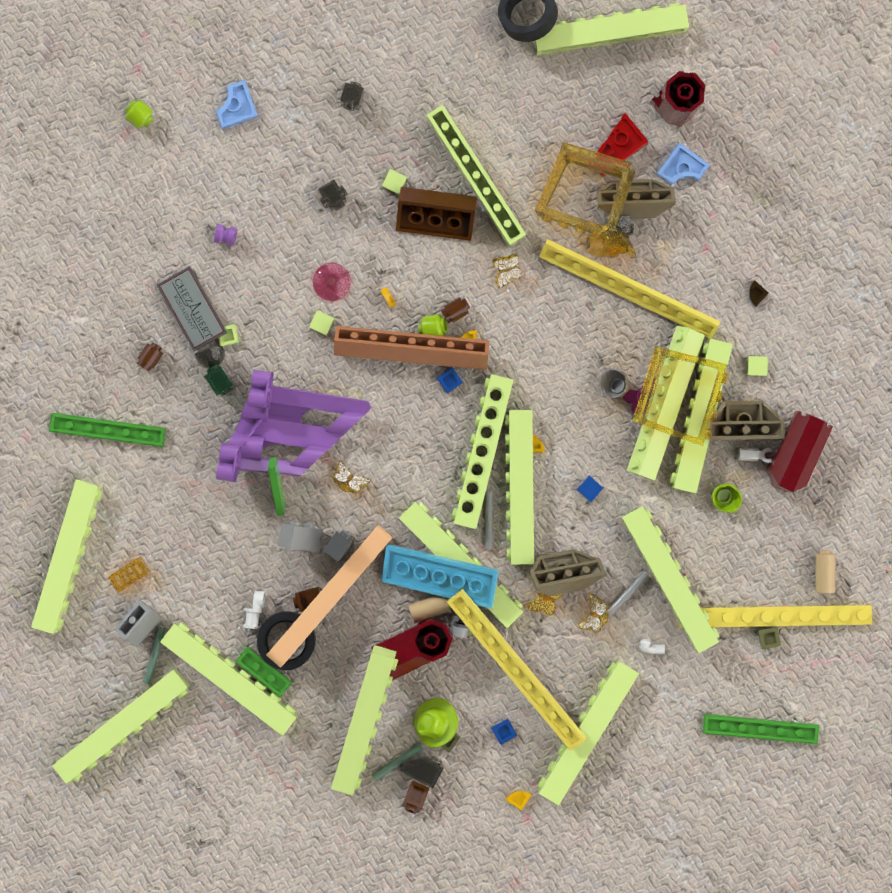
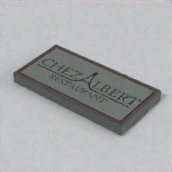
(192, 308)

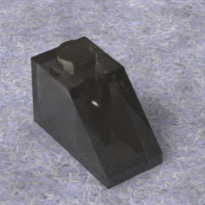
(424, 769)

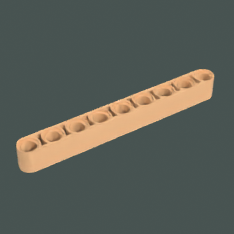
(329, 596)

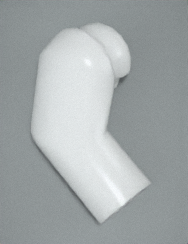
(651, 648)

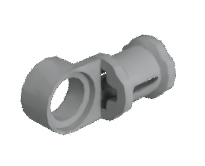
(458, 630)

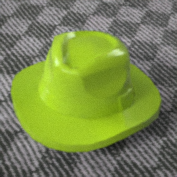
(436, 722)

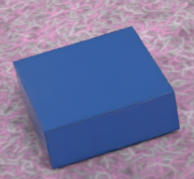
(449, 380)
(589, 488)
(504, 731)

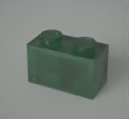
(219, 380)

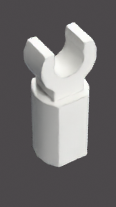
(753, 454)

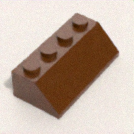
(435, 213)

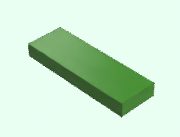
(276, 486)
(263, 672)

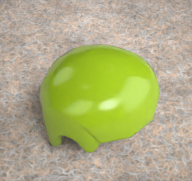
(726, 498)

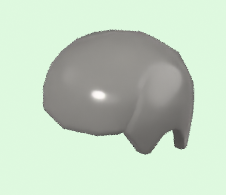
(614, 383)

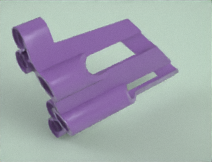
(274, 417)

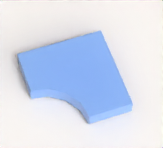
(238, 106)
(682, 164)

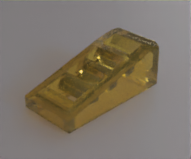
(141, 564)

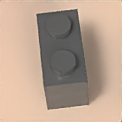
(338, 545)

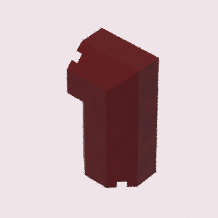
(680, 98)
(798, 452)
(418, 645)

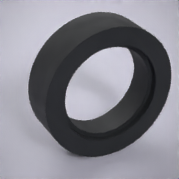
(531, 32)
(263, 647)

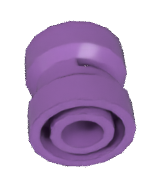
(224, 234)

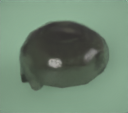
(210, 356)

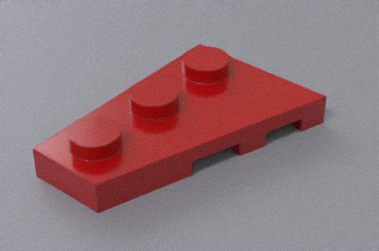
(623, 140)

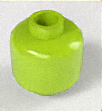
(138, 114)
(433, 325)

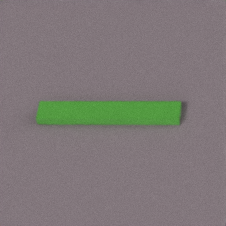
(107, 429)
(760, 728)

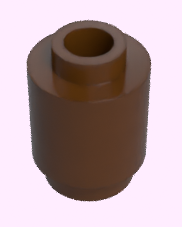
(455, 310)
(150, 356)

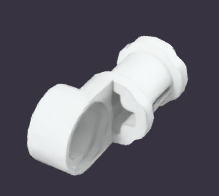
(253, 613)

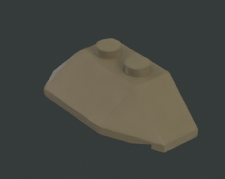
(644, 200)
(746, 421)
(566, 572)

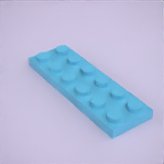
(439, 575)

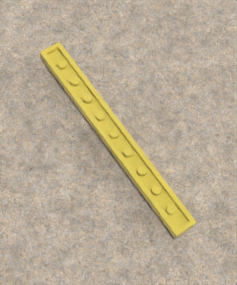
(629, 289)
(789, 615)
(516, 669)

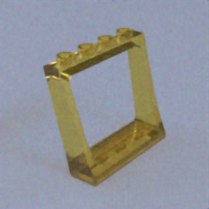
(594, 161)
(649, 388)

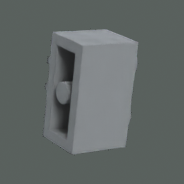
(300, 537)
(137, 623)

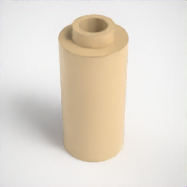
(825, 572)
(429, 608)

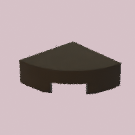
(757, 293)

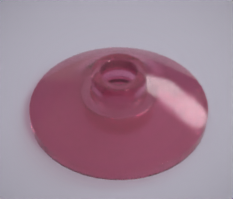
(338, 289)

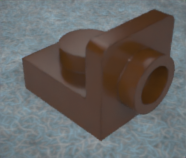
(305, 597)
(415, 797)

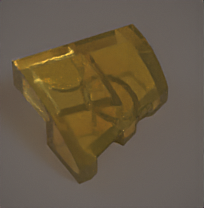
(610, 247)

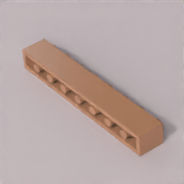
(411, 347)

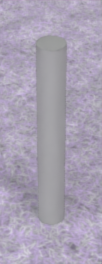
(488, 520)
(628, 592)

